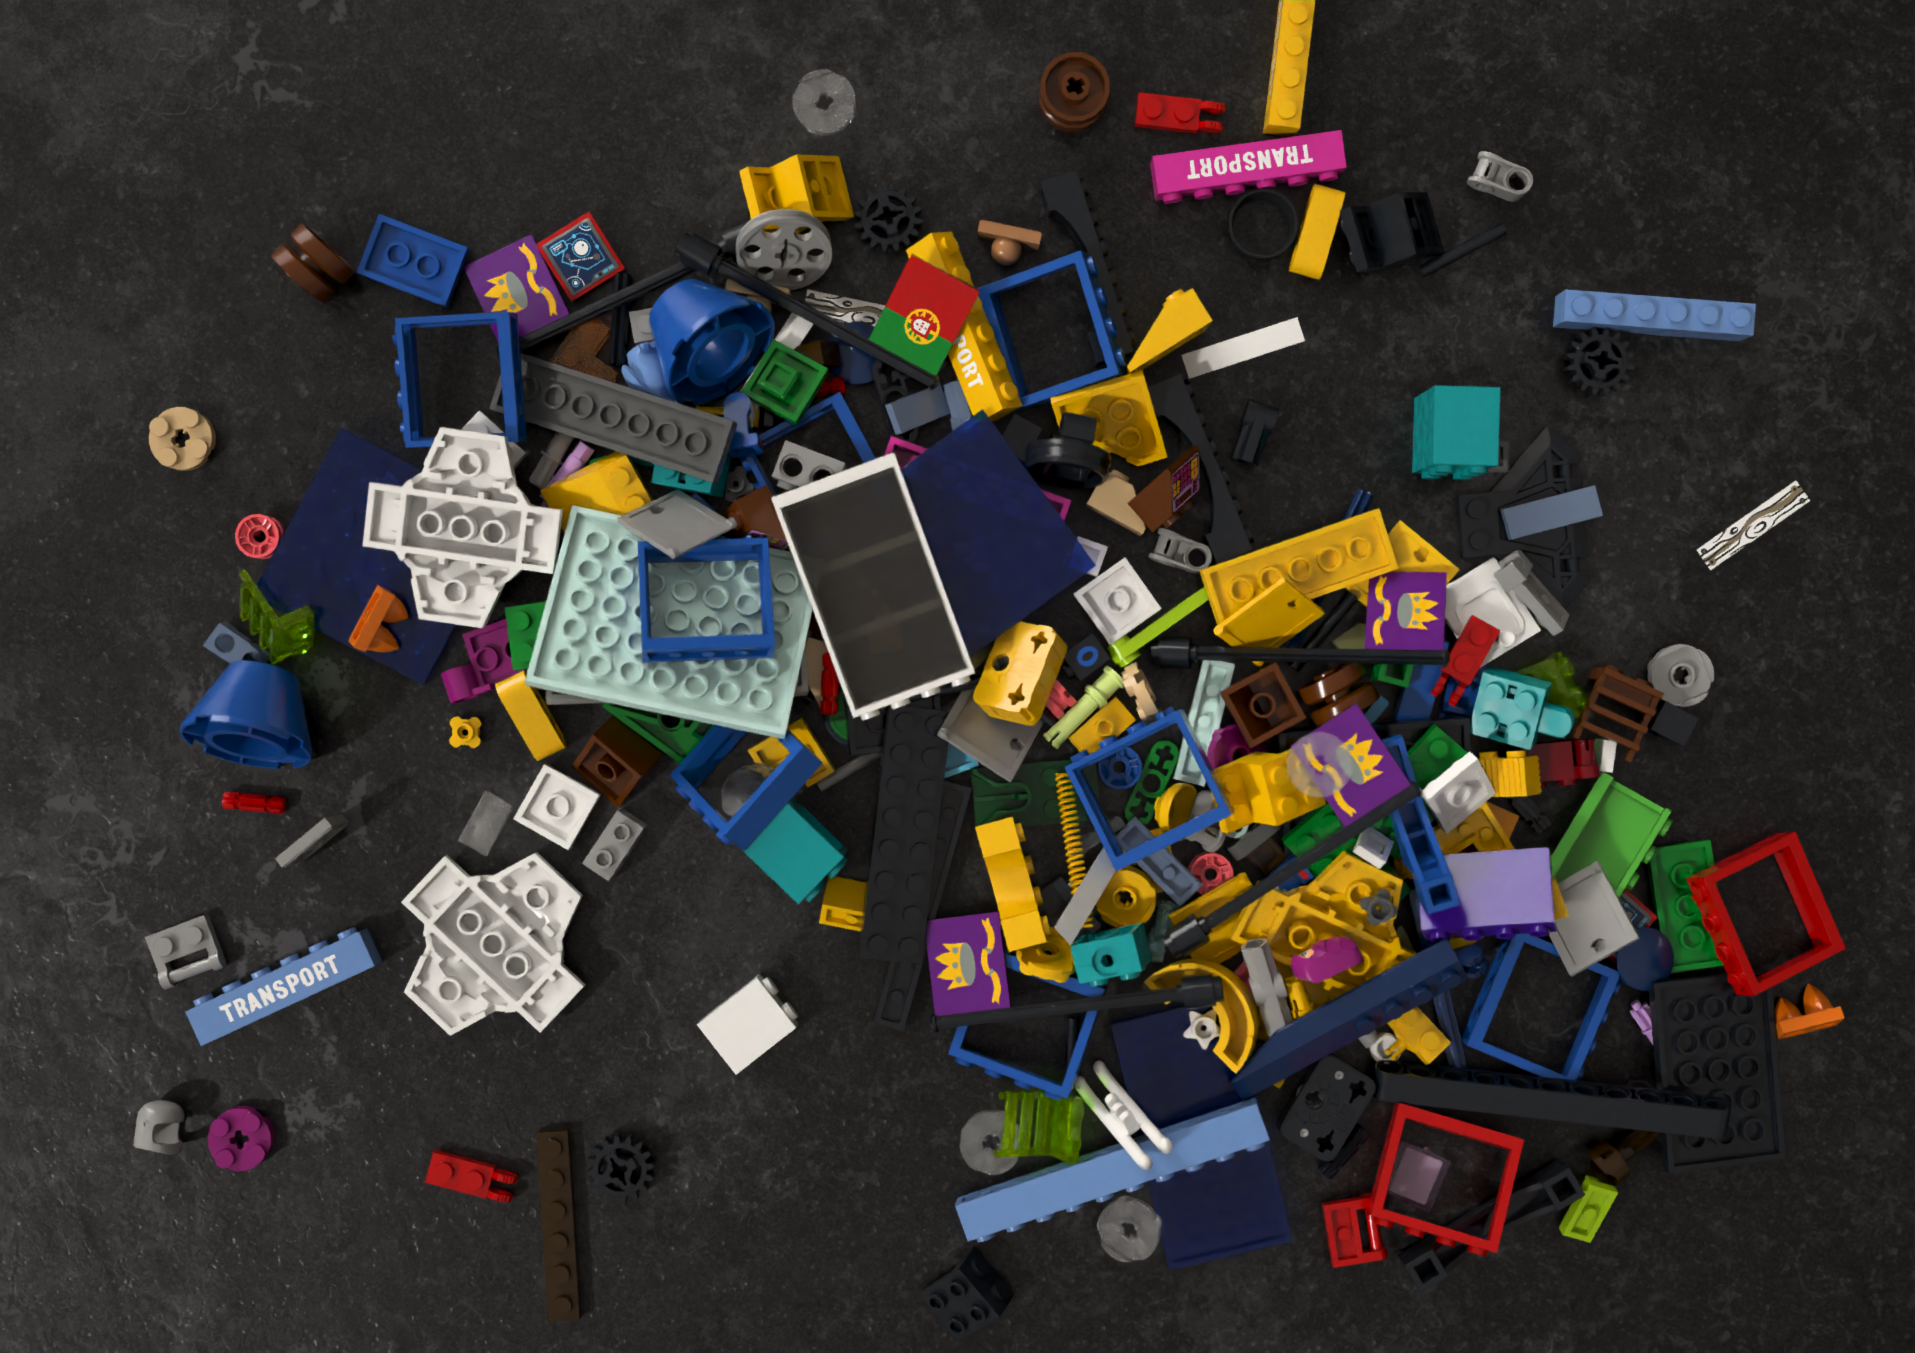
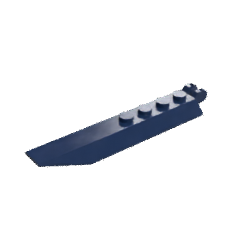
(1359, 1013)

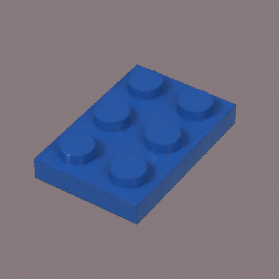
(413, 261)

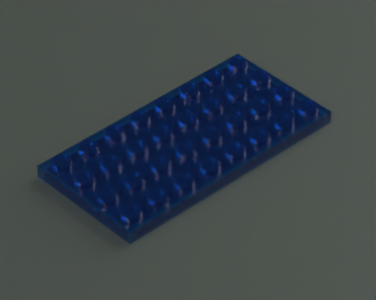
(1227, 1203)

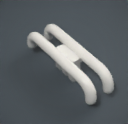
(1124, 1116)

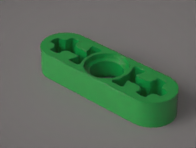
(1167, 764)

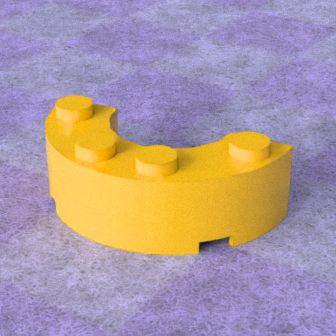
(1012, 884)
(1236, 1014)

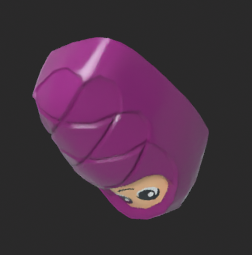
(1326, 959)

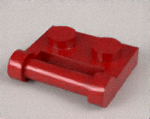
(1344, 1232)

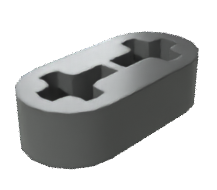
(1255, 836)

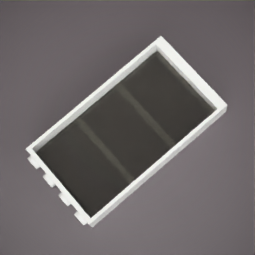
(873, 586)

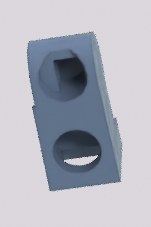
(233, 645)

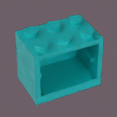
(1456, 431)
(797, 852)

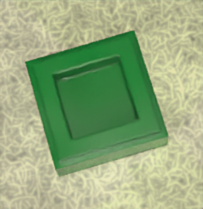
(779, 378)

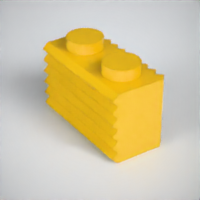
(1512, 775)

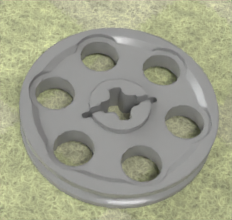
(797, 248)

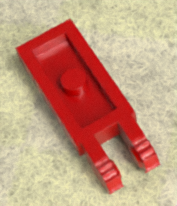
(1176, 113)
(1466, 657)
(469, 1176)

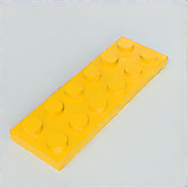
(1311, 562)

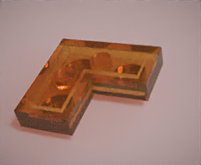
(580, 348)

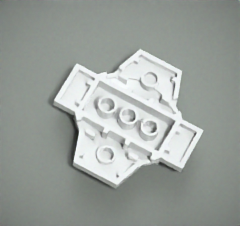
(462, 527)
(493, 943)

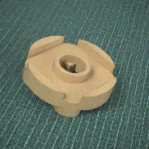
(165, 430)
(1138, 685)

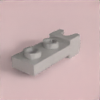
(1517, 575)

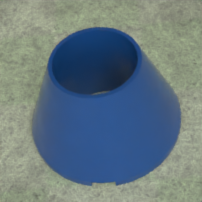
(707, 339)
(252, 717)

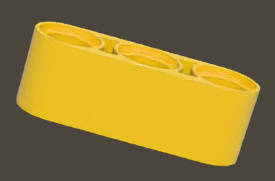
(1316, 231)
(531, 716)

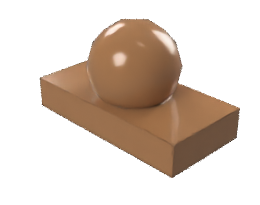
(1008, 240)

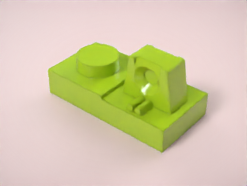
(1589, 1211)

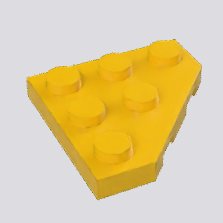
(1123, 416)

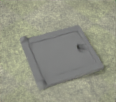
(676, 523)
(987, 737)
(1593, 915)

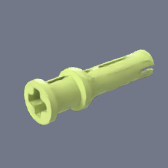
(1094, 697)

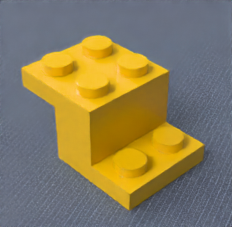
(799, 183)
(1261, 791)

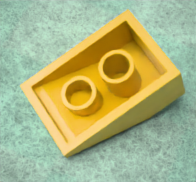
(1177, 324)
(605, 486)

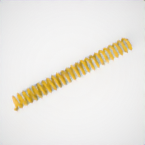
(1069, 838)

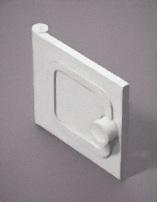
(1485, 598)

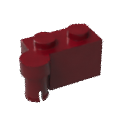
(1565, 760)

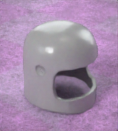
(157, 1124)

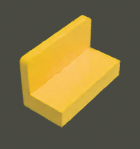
(843, 903)

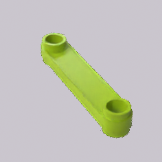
(1126, 649)

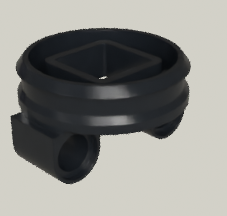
(1069, 455)

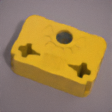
(1020, 673)

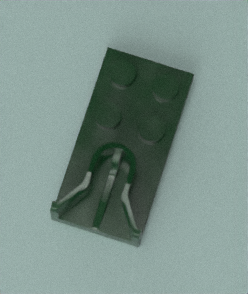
(1029, 796)

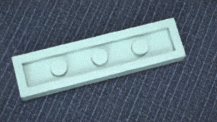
(1204, 716)

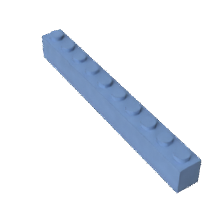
(1110, 1171)

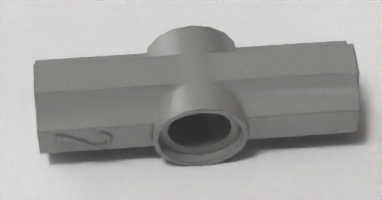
(1266, 984)

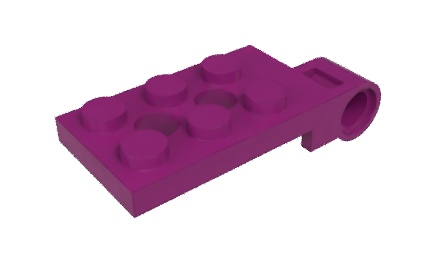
(489, 664)

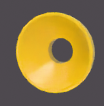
(1174, 806)

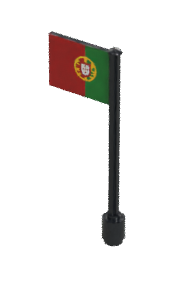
(912, 330)

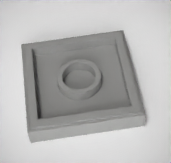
(312, 840)

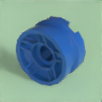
(1131, 772)

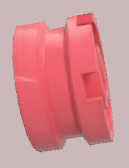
(249, 530)
(1059, 700)
(1207, 860)

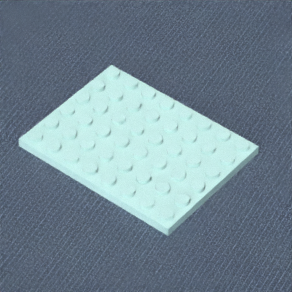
(593, 630)

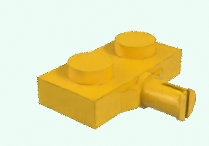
(1418, 1035)

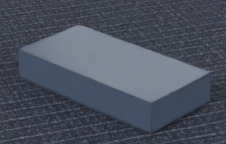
(917, 409)

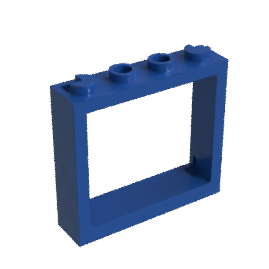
(1096, 300)
(407, 369)
(815, 412)
(709, 647)
(1111, 746)
(765, 801)
(1493, 989)
(1025, 1078)

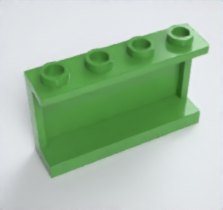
(1613, 829)

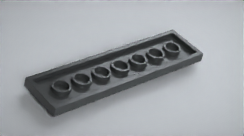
(623, 419)

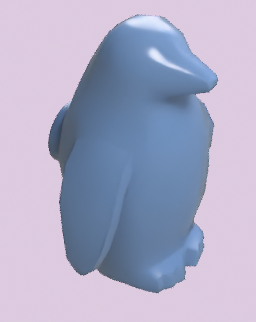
(645, 371)

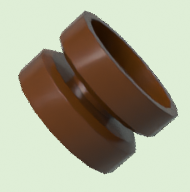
(1078, 73)
(312, 264)
(1336, 689)

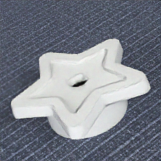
(1194, 1030)

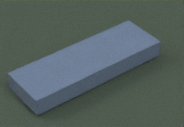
(1551, 512)
(1161, 865)

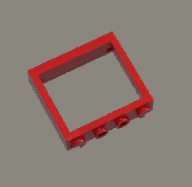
(1806, 896)
(1418, 1227)

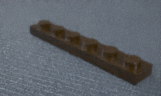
(558, 1225)

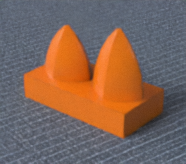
(369, 632)
(1818, 1015)

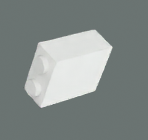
(748, 1023)

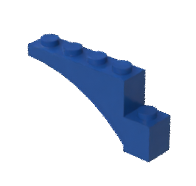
(1419, 844)

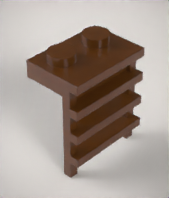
(1631, 692)

